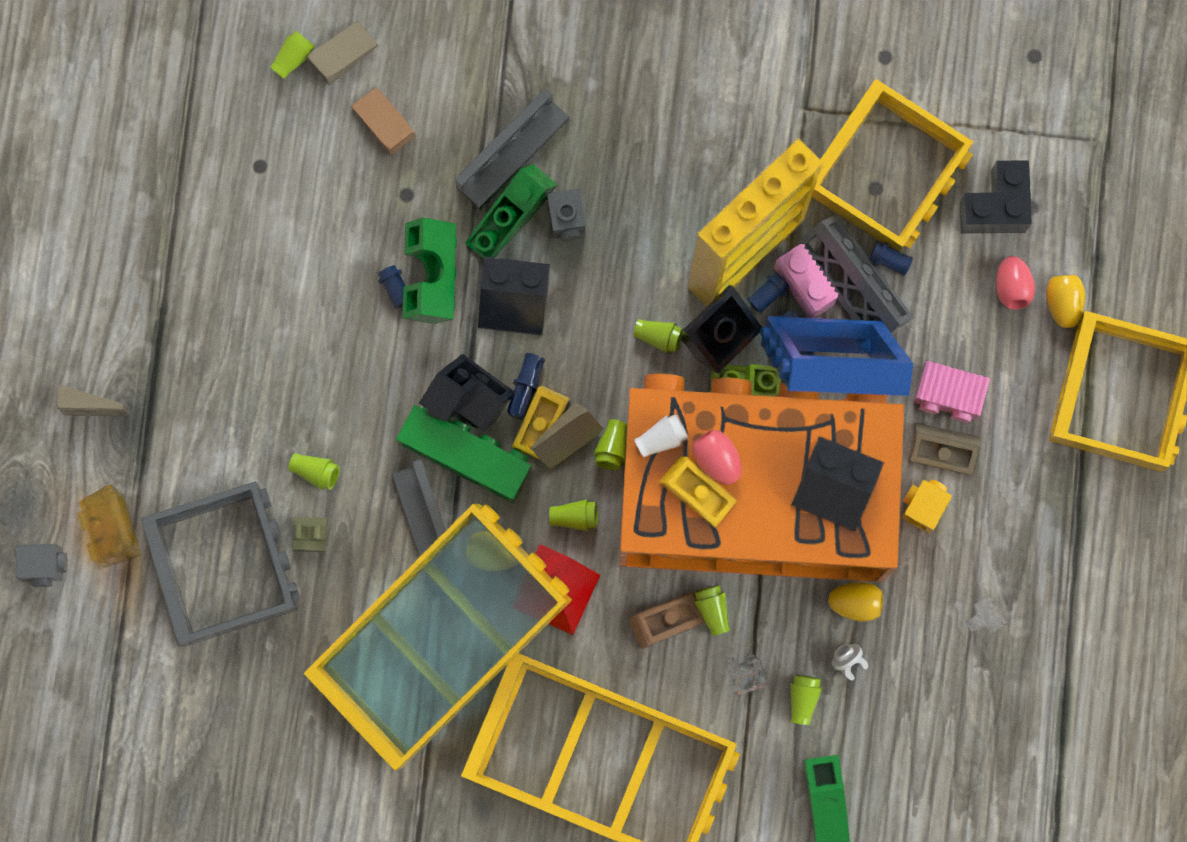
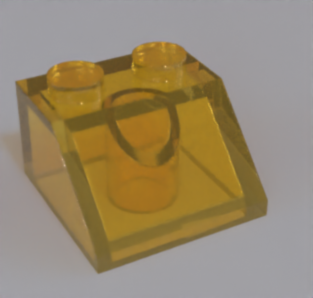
(109, 527)

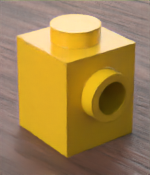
(926, 504)

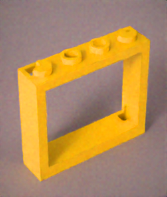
(922, 120)
(1175, 419)

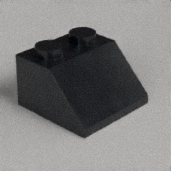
(513, 296)
(721, 330)
(837, 483)

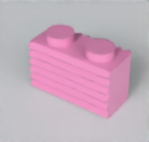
(806, 281)
(951, 391)

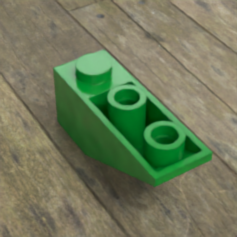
(511, 211)
(826, 798)

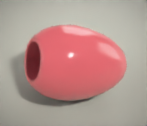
(1015, 283)
(717, 457)

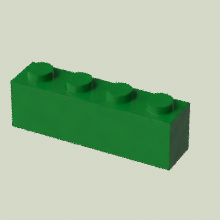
(465, 454)

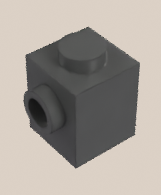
(566, 214)
(40, 564)

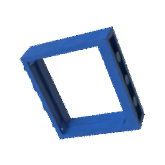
(884, 373)

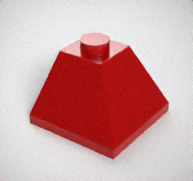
(577, 578)

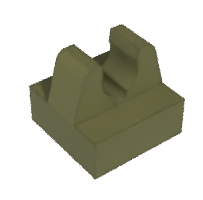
(309, 534)

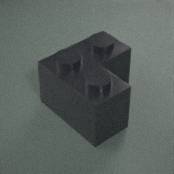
(1006, 207)
(466, 390)

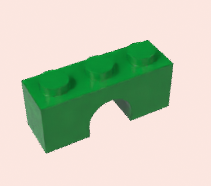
(434, 246)

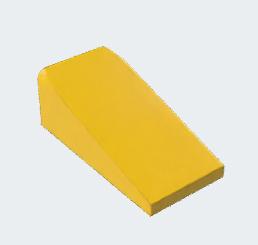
(542, 414)
(697, 490)

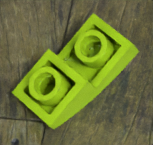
(763, 377)

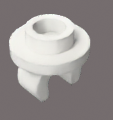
(846, 656)

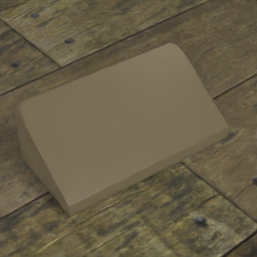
(944, 449)

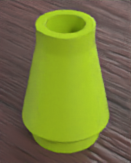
(292, 54)
(661, 335)
(612, 446)
(315, 470)
(575, 515)
(713, 608)
(804, 698)

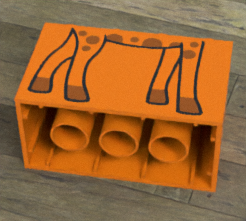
(774, 446)

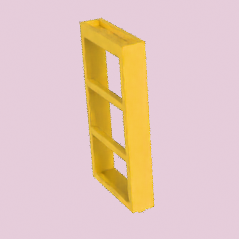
(499, 712)

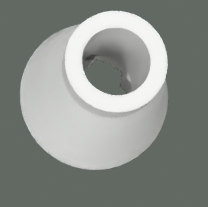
(664, 435)

